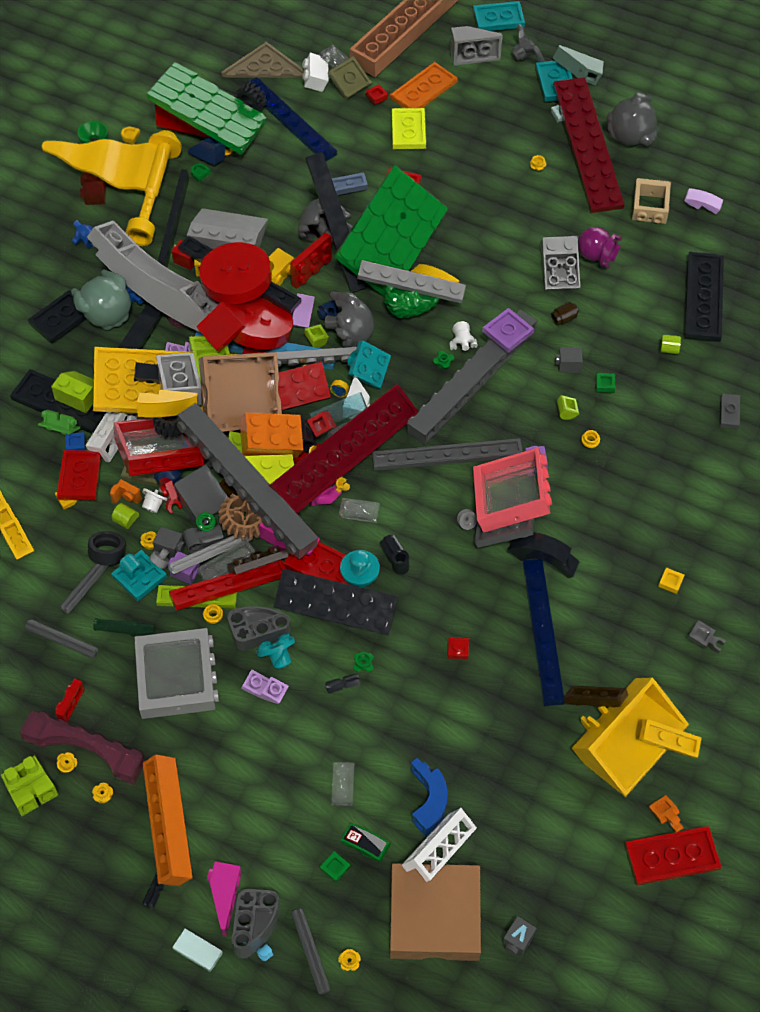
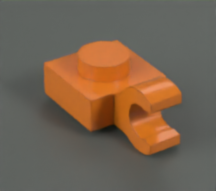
(665, 811)

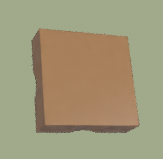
(239, 386)
(436, 915)

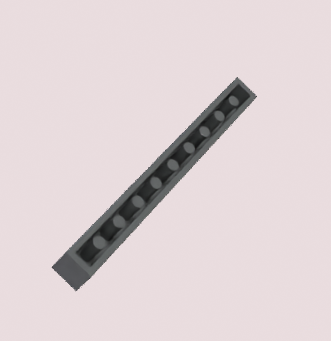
(461, 387)
(247, 481)

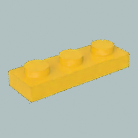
(670, 738)

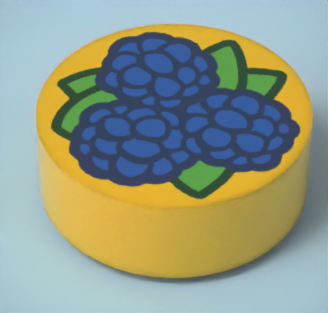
(339, 388)

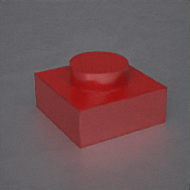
(376, 94)
(458, 648)

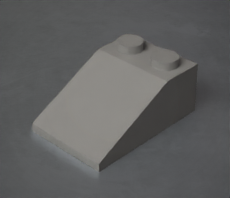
(474, 45)
(179, 373)

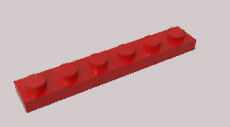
(225, 585)

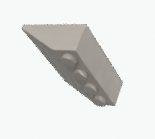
(220, 228)

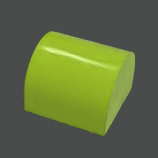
(316, 336)
(670, 344)
(567, 407)
(124, 515)

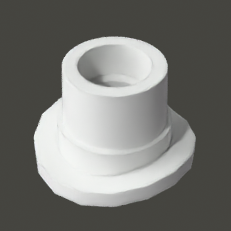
(152, 500)

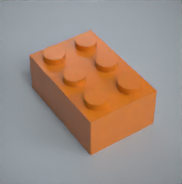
(271, 434)

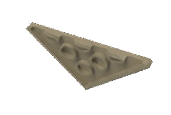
(264, 63)

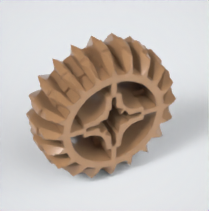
(233, 521)

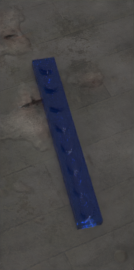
(295, 123)
(543, 633)

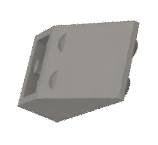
(560, 262)

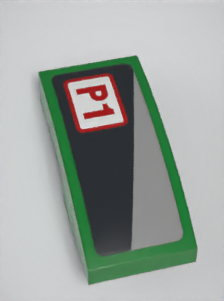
(366, 842)

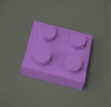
(508, 330)

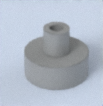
(467, 519)
(160, 558)

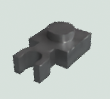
(703, 636)

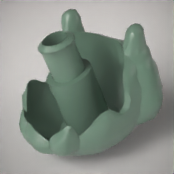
(104, 300)

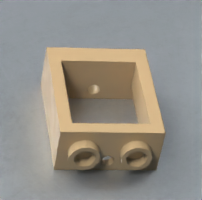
(651, 188)

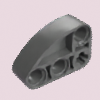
(254, 620)
(261, 919)

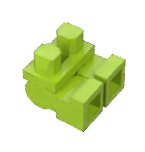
(28, 782)

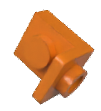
(125, 490)

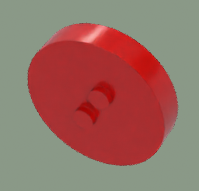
(235, 273)
(264, 324)

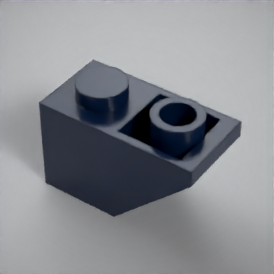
(209, 150)

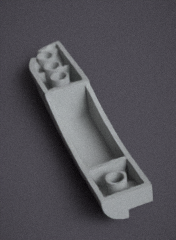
(150, 279)

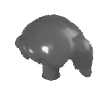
(633, 121)
(313, 221)
(353, 322)

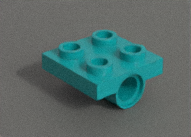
(368, 364)
(138, 575)

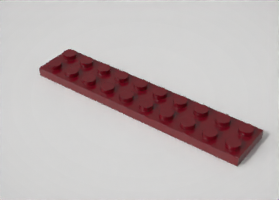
(588, 145)
(344, 449)

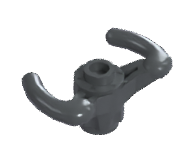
(525, 47)

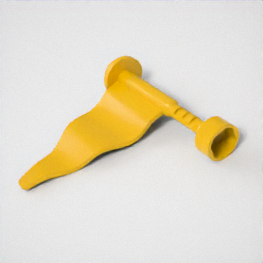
(125, 168)

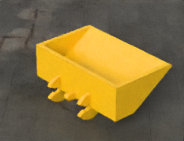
(613, 743)

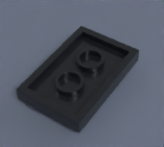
(57, 318)

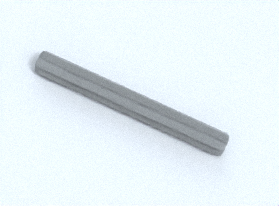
(204, 554)

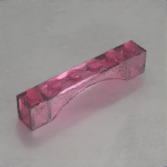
(45, 731)

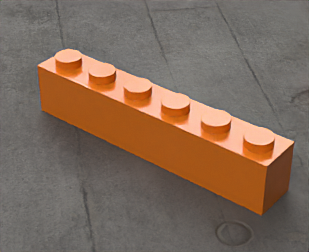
(167, 821)

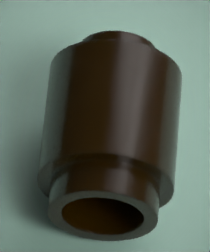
(564, 313)

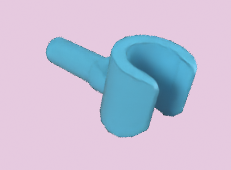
(264, 953)

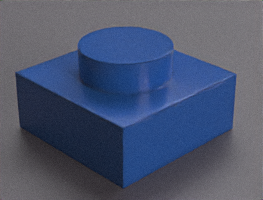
(75, 441)

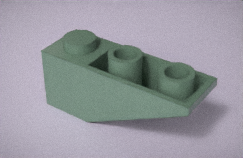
(579, 64)

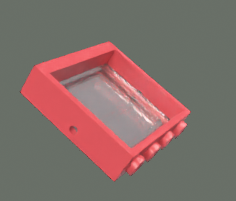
(512, 493)

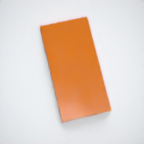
(424, 87)

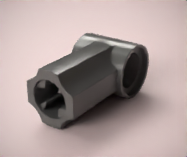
(197, 539)

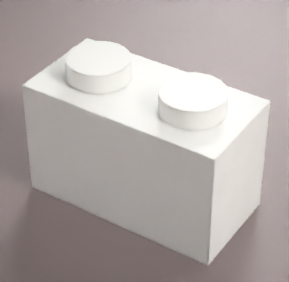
(315, 72)

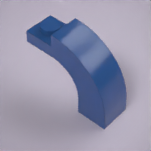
(434, 809)

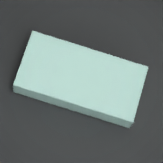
(197, 950)

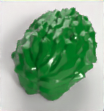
(407, 303)

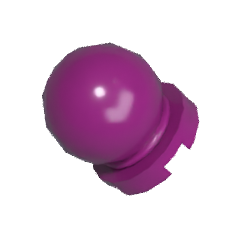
(597, 245)

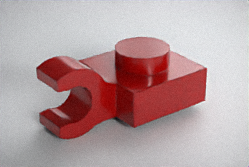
(168, 490)

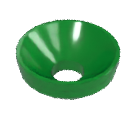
(90, 130)

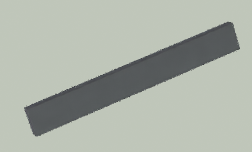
(445, 454)

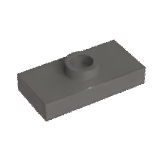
(730, 411)

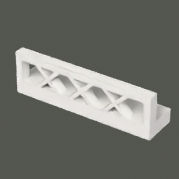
(105, 434)
(434, 840)

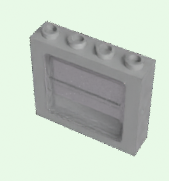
(175, 673)

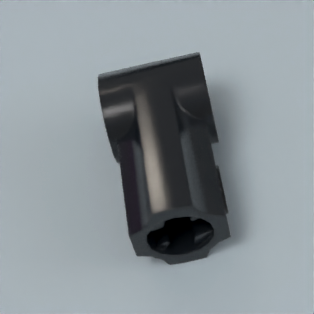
(308, 436)
(395, 554)

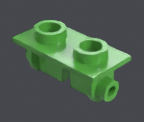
(65, 424)

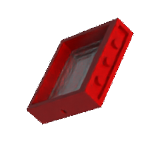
(149, 452)

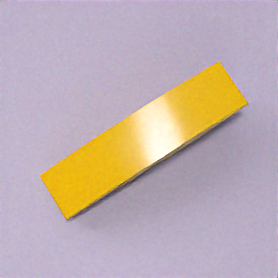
(13, 532)

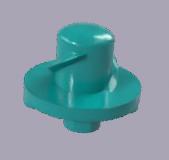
(360, 568)
(277, 650)

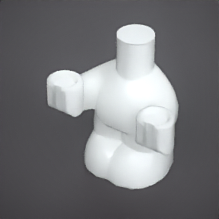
(462, 336)

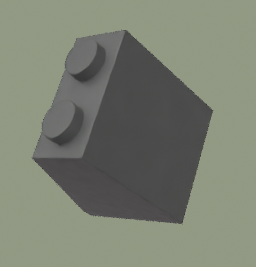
(200, 493)

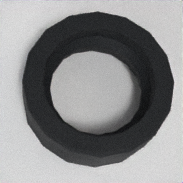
(105, 557)

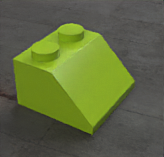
(74, 390)

